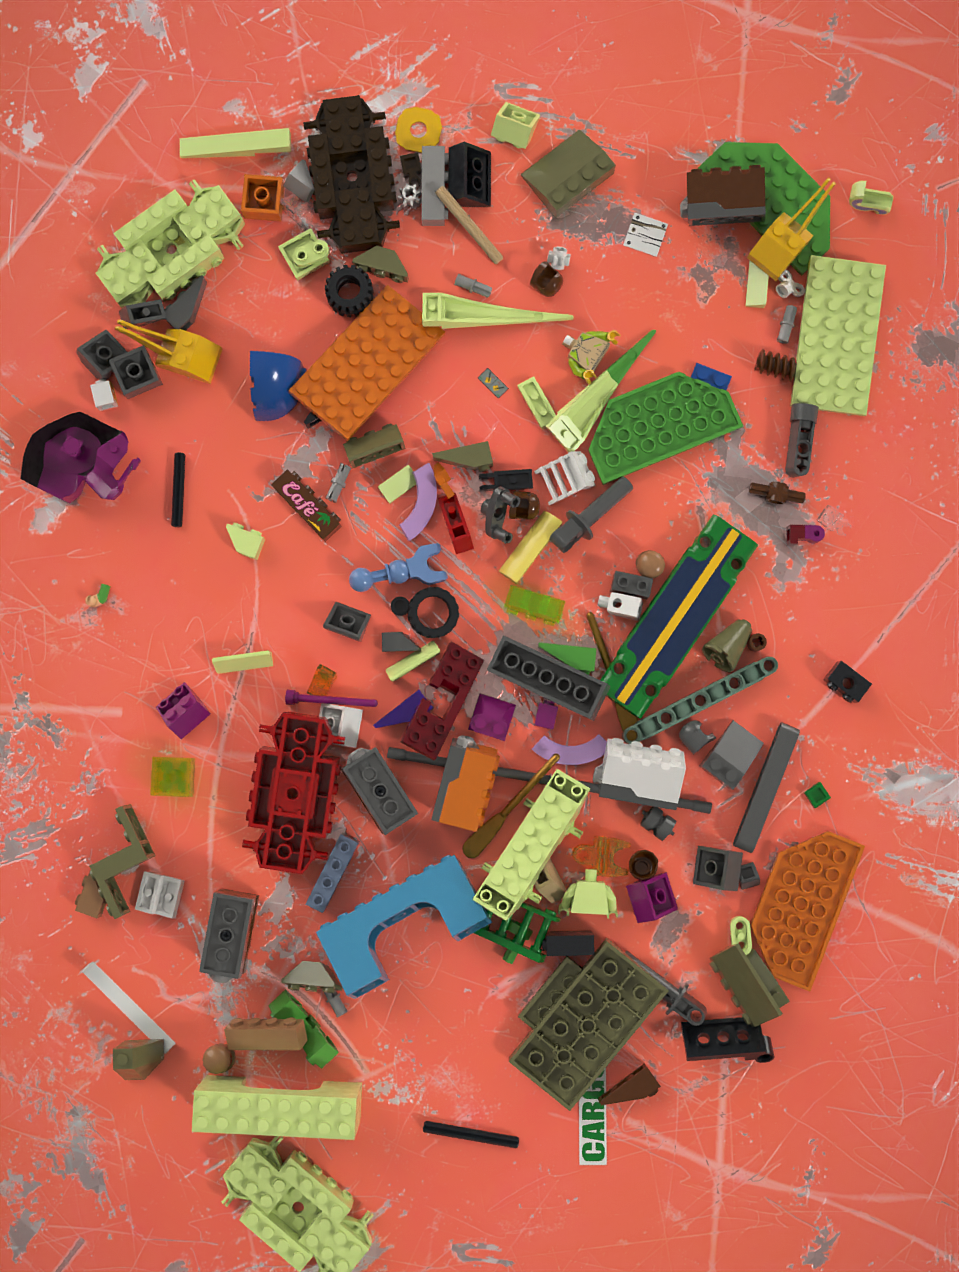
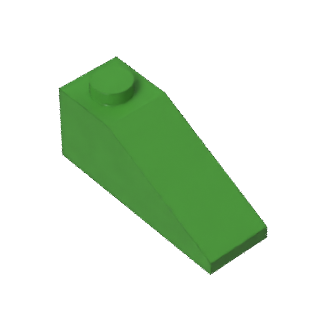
(577, 657)

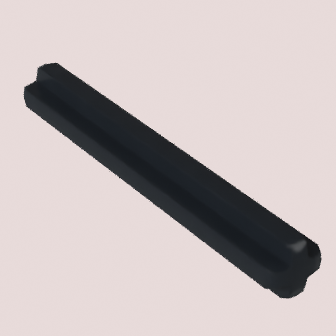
(178, 490)

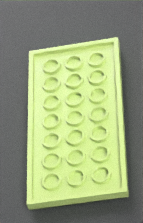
(838, 334)

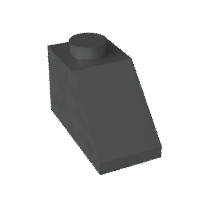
(143, 313)

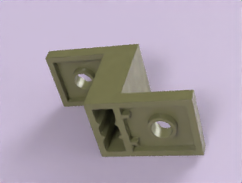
(121, 861)

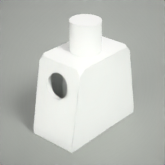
(630, 607)

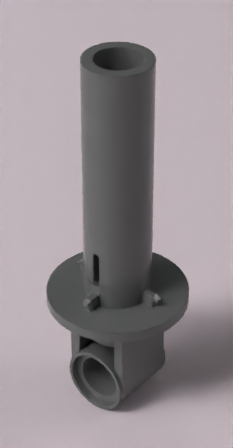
(579, 525)
(677, 998)

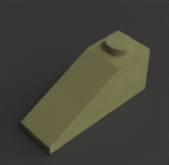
(470, 457)
(767, 978)

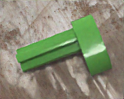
(513, 927)

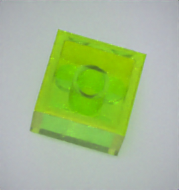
(172, 776)

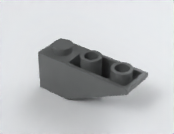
(185, 309)

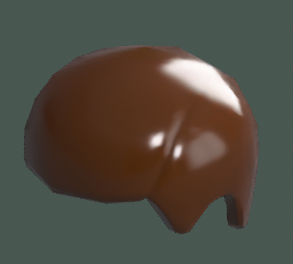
(643, 865)

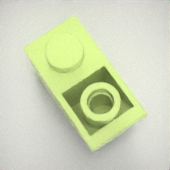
(246, 542)

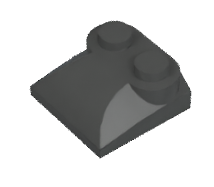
(97, 353)

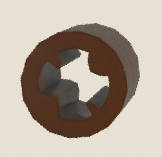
(763, 641)

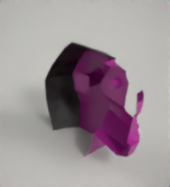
(76, 452)

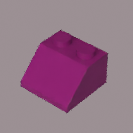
(652, 898)

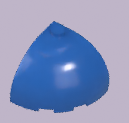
(272, 378)

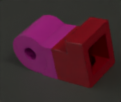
(808, 533)

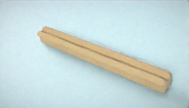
(469, 225)

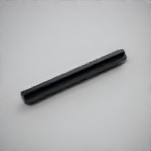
(471, 1134)

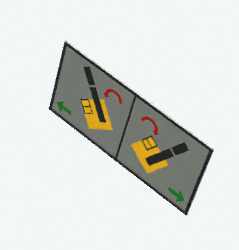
(493, 383)

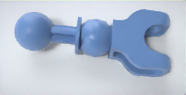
(400, 571)

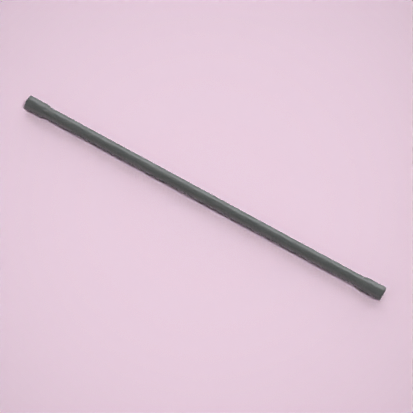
(404, 755)

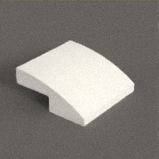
(159, 894)

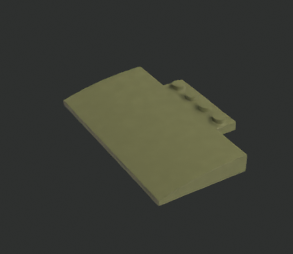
(584, 1021)

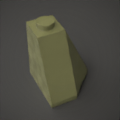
(137, 1058)

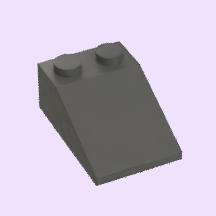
(732, 755)

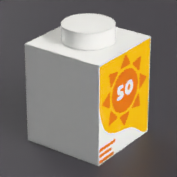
(104, 395)

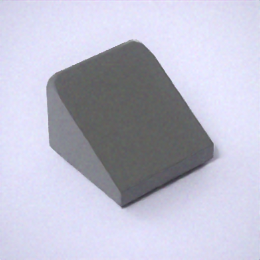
(749, 876)

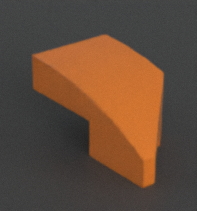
(442, 478)

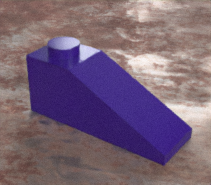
(403, 712)

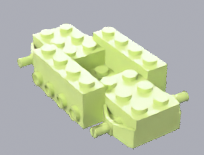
(147, 265)
(296, 1235)

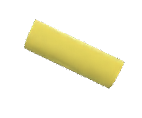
(530, 547)

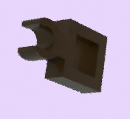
(411, 167)

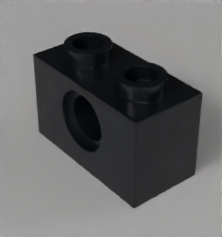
(858, 686)

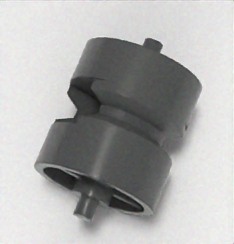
(661, 825)

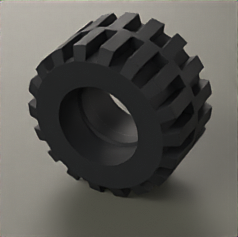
(345, 276)

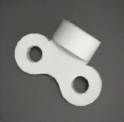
(788, 286)

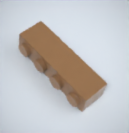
(265, 1034)

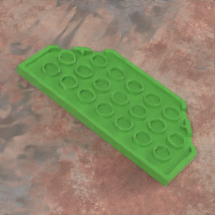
(785, 191)
(659, 424)

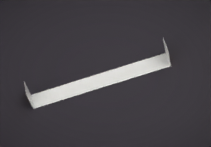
(126, 1005)

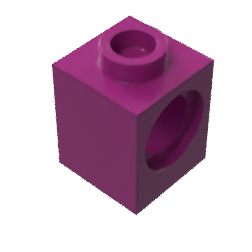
(546, 715)

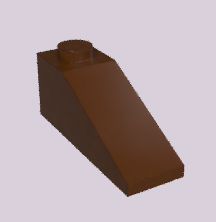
(633, 1087)

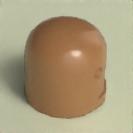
(650, 564)
(217, 1058)

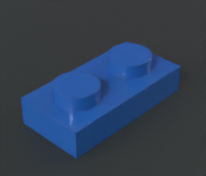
(711, 376)

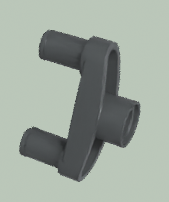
(495, 512)

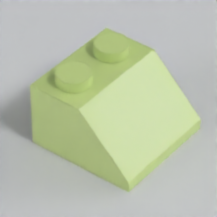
(515, 125)

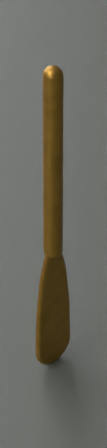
(625, 718)
(479, 840)

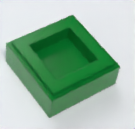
(817, 795)

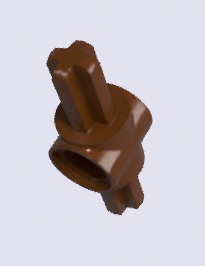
(777, 492)

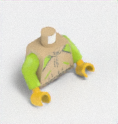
(588, 351)

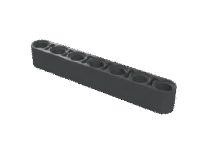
(766, 787)

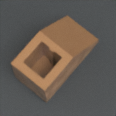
(90, 901)

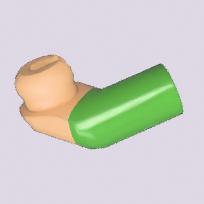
(100, 598)

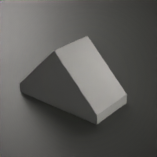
(300, 181)

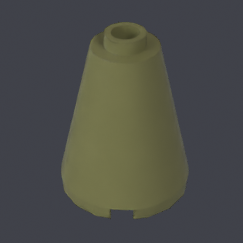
(728, 645)

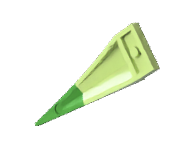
(579, 415)

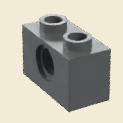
(631, 585)

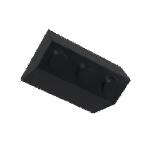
(470, 175)

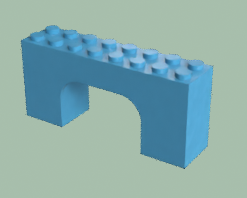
(353, 936)

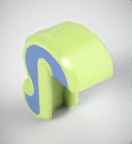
(869, 199)

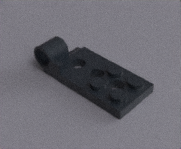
(756, 1047)

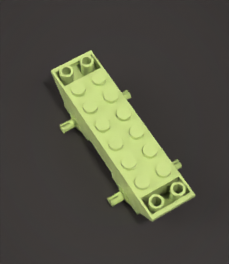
(532, 846)

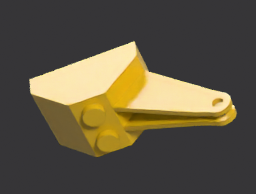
(785, 239)
(180, 351)

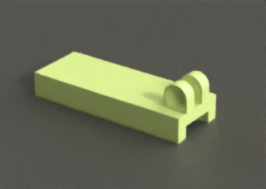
(537, 402)

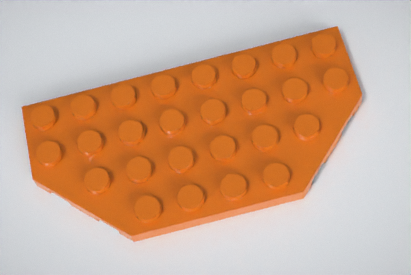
(804, 905)

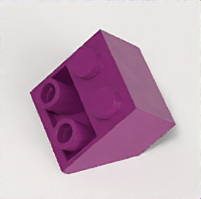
(182, 710)

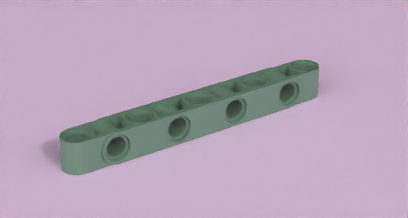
(711, 693)

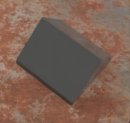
(347, 621)

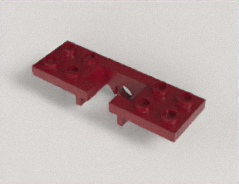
(456, 675)

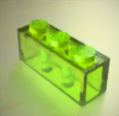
(534, 605)

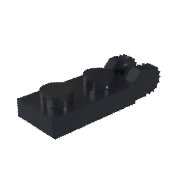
(508, 479)

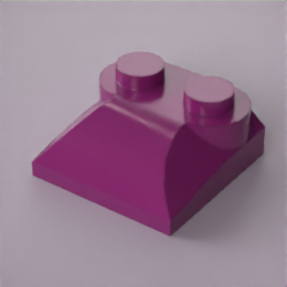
(492, 717)

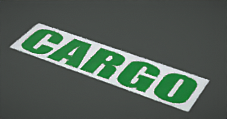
(593, 1125)

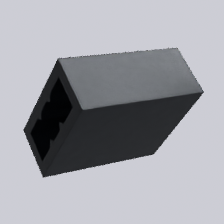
(568, 943)

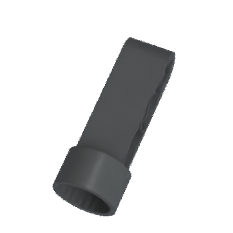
(803, 418)

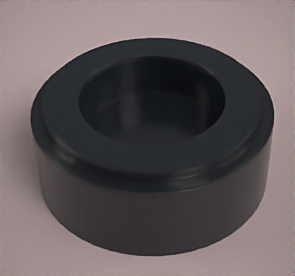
(399, 606)

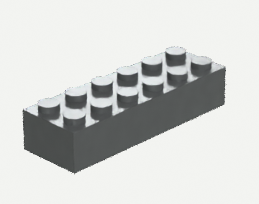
(548, 678)

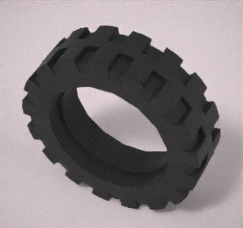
(451, 604)

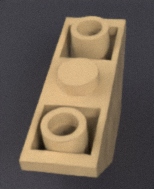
(550, 883)

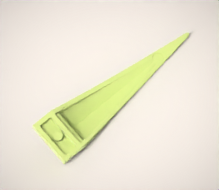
(458, 312)

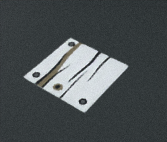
(645, 234)

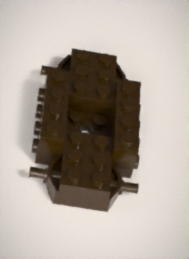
(345, 147)

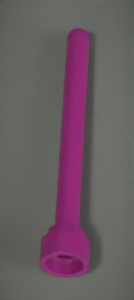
(294, 697)

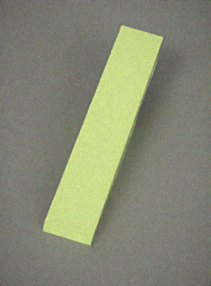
(236, 144)

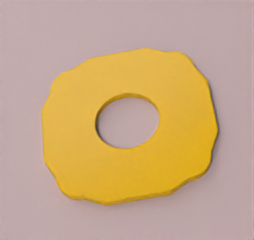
(408, 118)

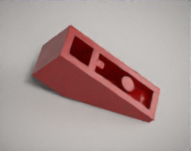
(456, 524)

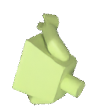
(589, 897)

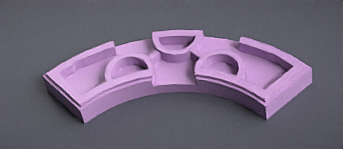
(425, 502)
(571, 754)

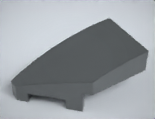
(397, 642)

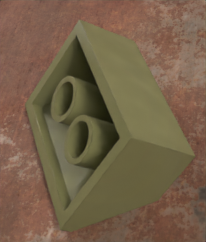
(374, 445)

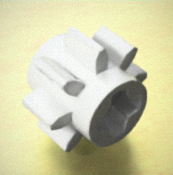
(408, 190)
(558, 258)

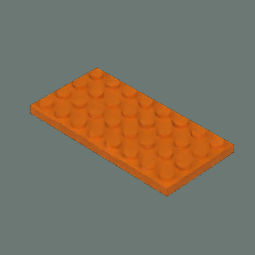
(366, 363)

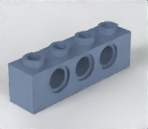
(332, 872)

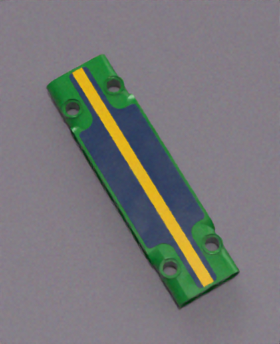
(677, 615)

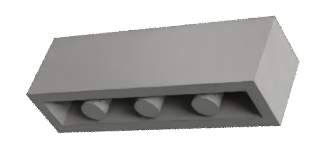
(433, 178)

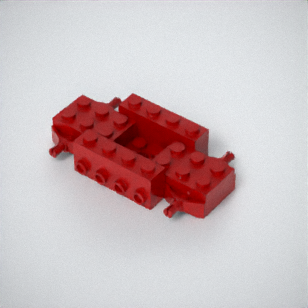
(298, 764)

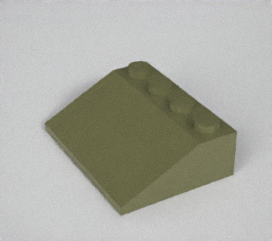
(569, 172)
(745, 985)

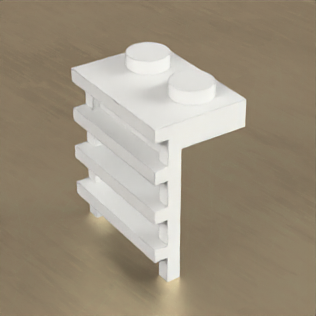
(577, 473)

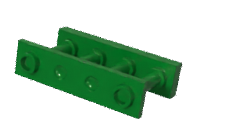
(517, 944)

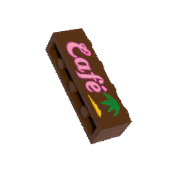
(306, 505)

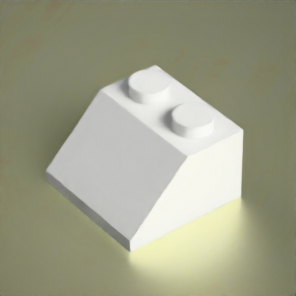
(343, 722)

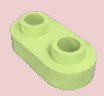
(311, 255)
(742, 934)

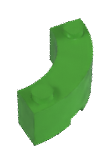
(318, 1046)

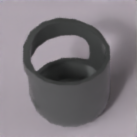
(693, 737)

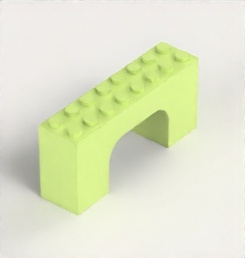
(230, 1107)

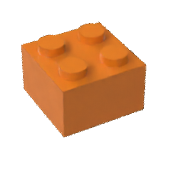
(262, 197)

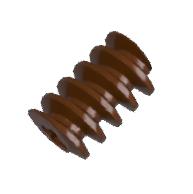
(775, 364)

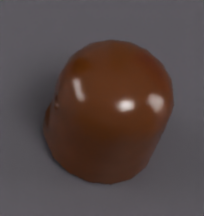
(546, 280)
(528, 506)

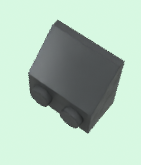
(135, 372)
(717, 868)

